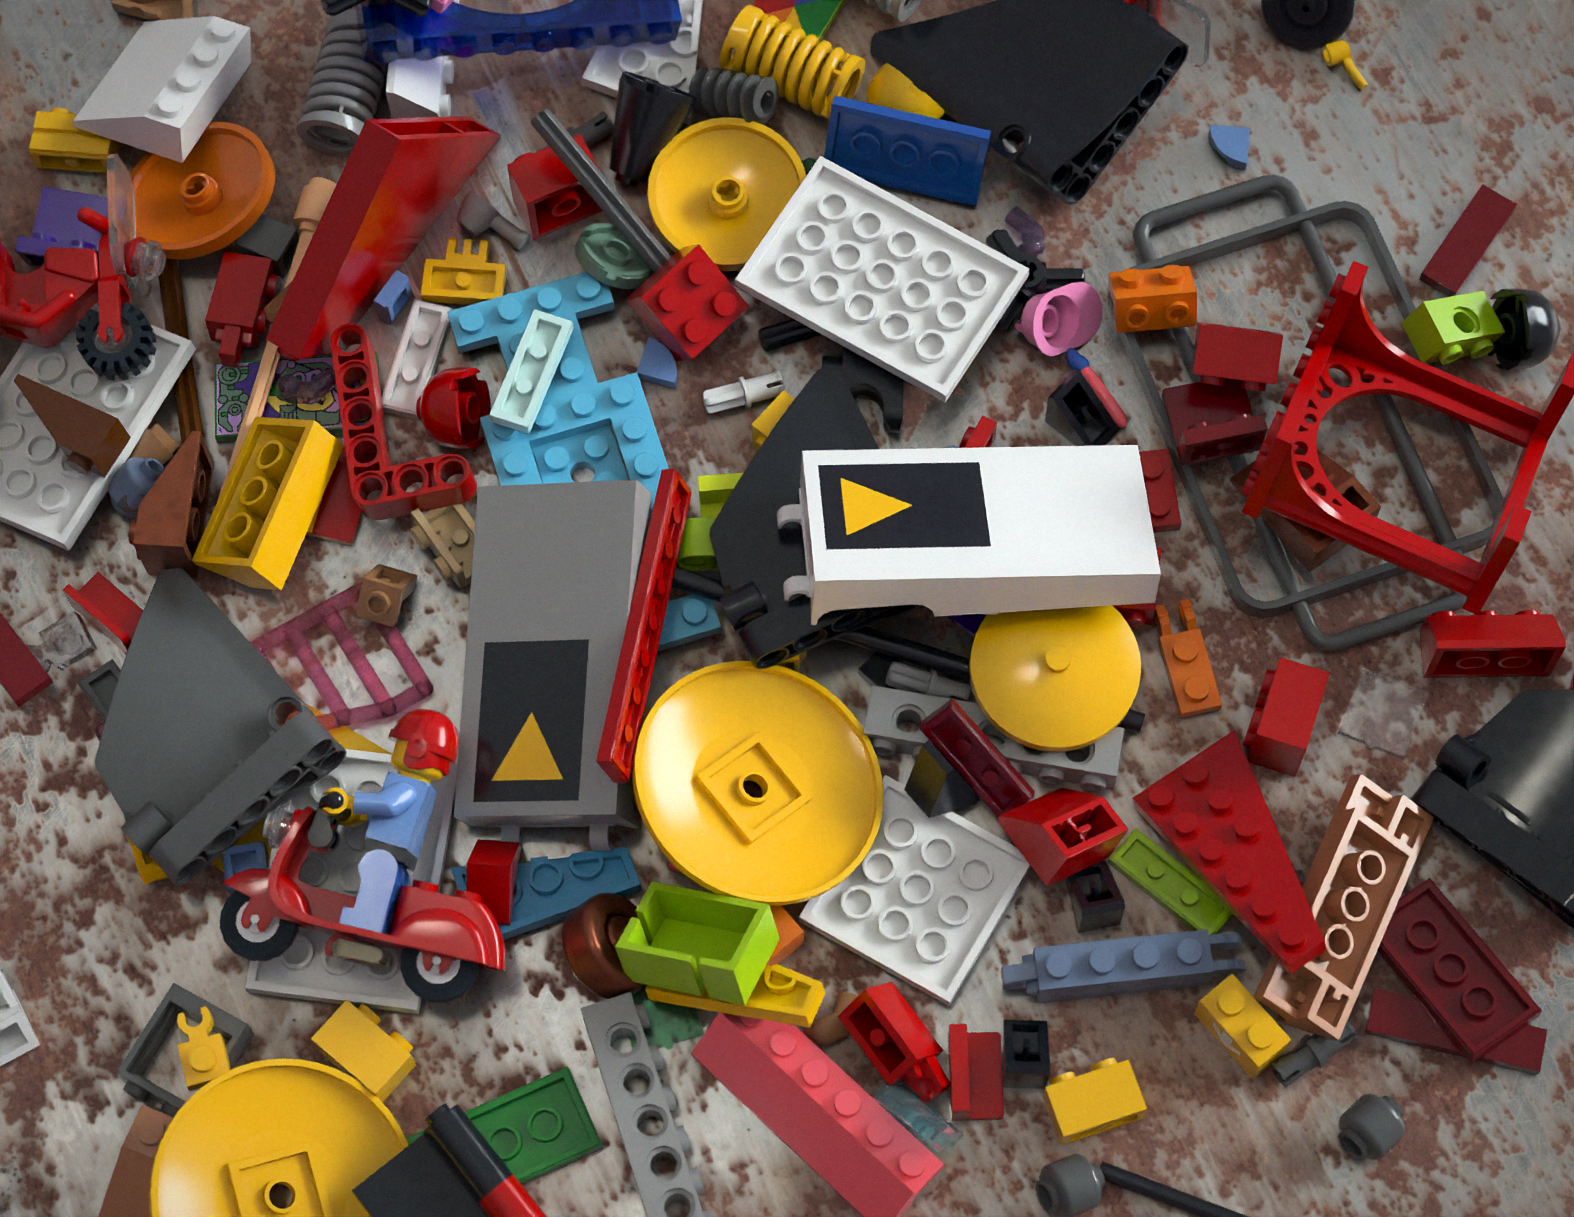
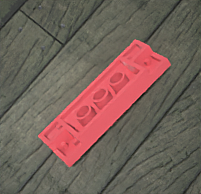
(818, 1112)

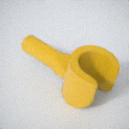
(1340, 53)

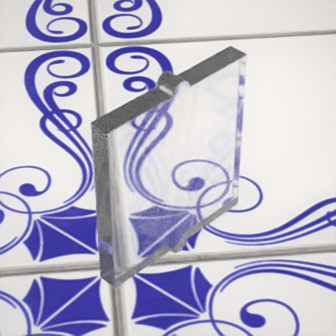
(1383, 713)

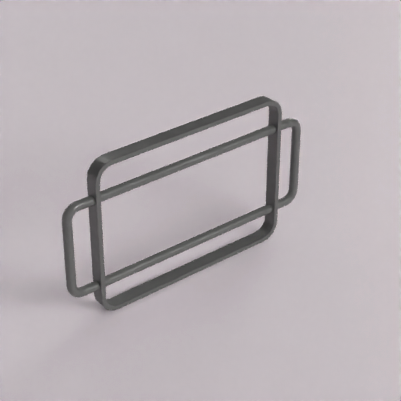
(1296, 599)

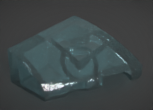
(918, 1116)

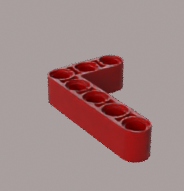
(372, 438)

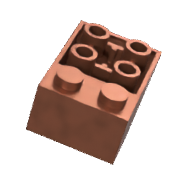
(1305, 543)

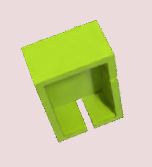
(698, 942)

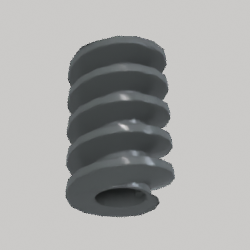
(734, 95)

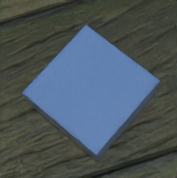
(393, 297)
(243, 858)

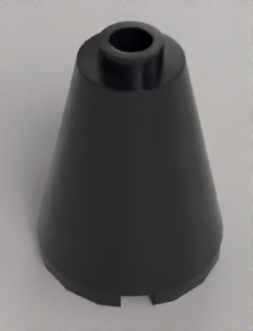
(644, 124)

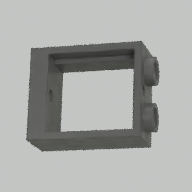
(175, 1002)

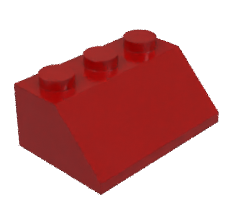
(1490, 644)

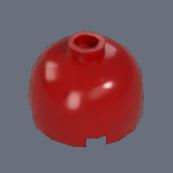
(453, 407)

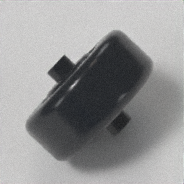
(1308, 22)

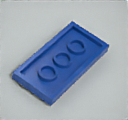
(907, 150)

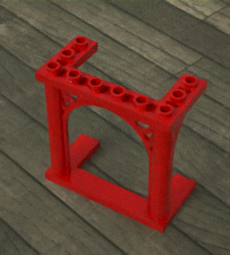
(1358, 349)

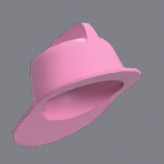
(1061, 318)

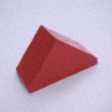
(493, 875)

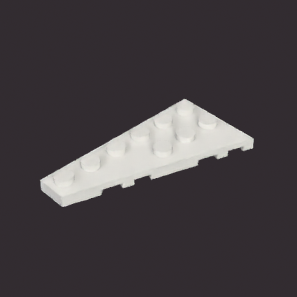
(668, 63)

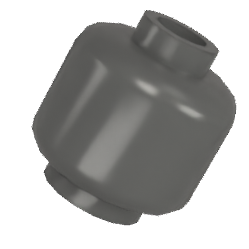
(1371, 1127)
(1070, 1186)

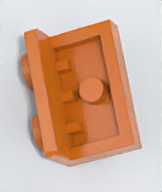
(1153, 298)

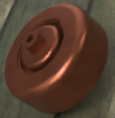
(590, 943)

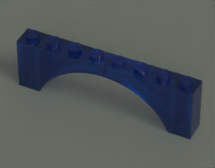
(466, 31)

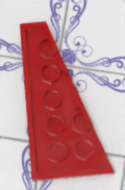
(1227, 836)

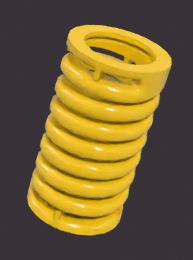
(793, 58)

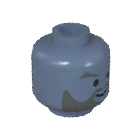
(133, 483)

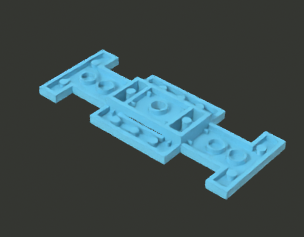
(577, 417)

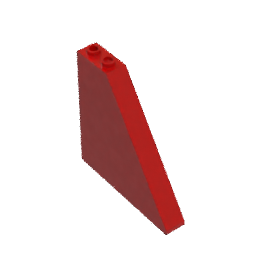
(377, 215)

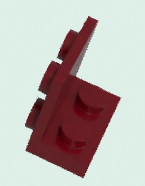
(1212, 421)

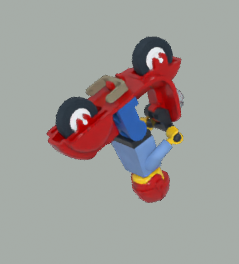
(439, 934)

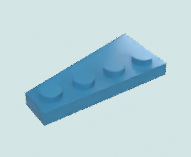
(554, 887)

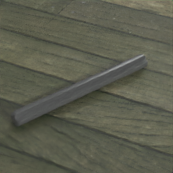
(600, 189)

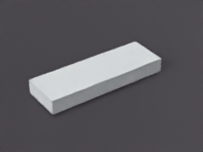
(415, 358)

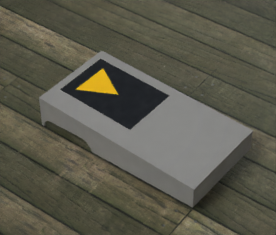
(544, 652)

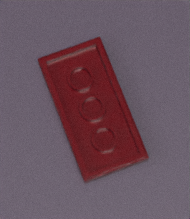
(1454, 972)

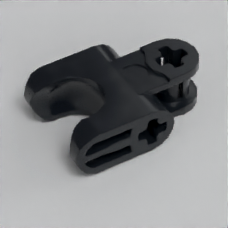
(872, 383)

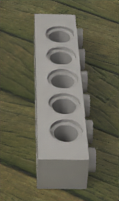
(891, 707)
(605, 1024)

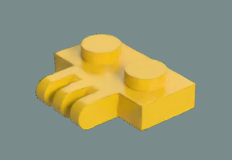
(463, 276)

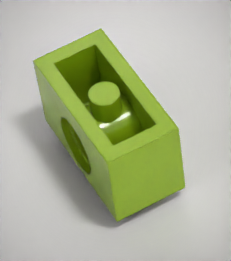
(1453, 328)

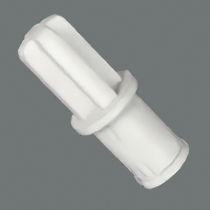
(742, 392)

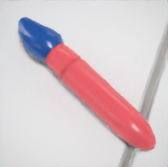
(1079, 362)

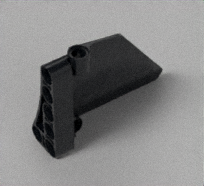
(1044, 74)
(759, 557)
(1513, 795)

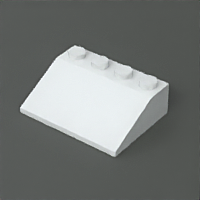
(168, 84)

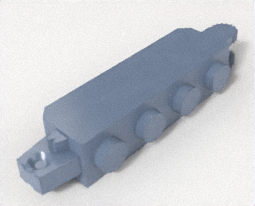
(1122, 966)

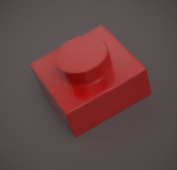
(981, 436)

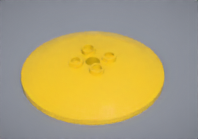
(790, 739)
(271, 1127)

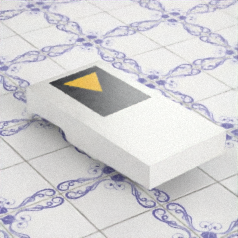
(974, 529)

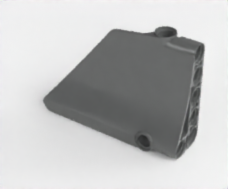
(202, 733)

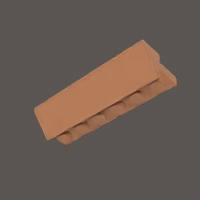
(1352, 897)

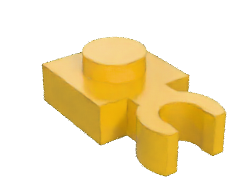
(203, 1055)

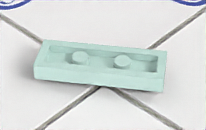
(531, 371)

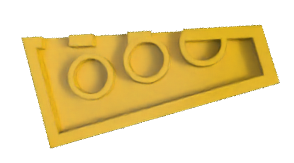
(777, 997)

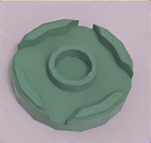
(610, 257)

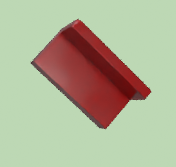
(106, 609)
(975, 1074)

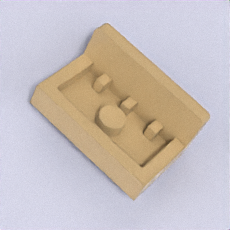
(451, 538)

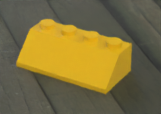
(268, 502)

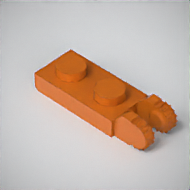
(1187, 663)

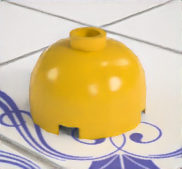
(896, 91)

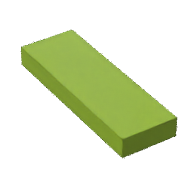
(1169, 883)

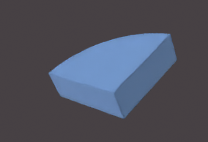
(1231, 143)
(657, 365)

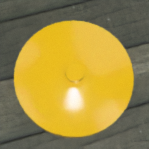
(722, 188)
(1055, 674)

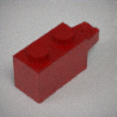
(238, 304)
(896, 1040)

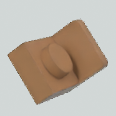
(383, 593)

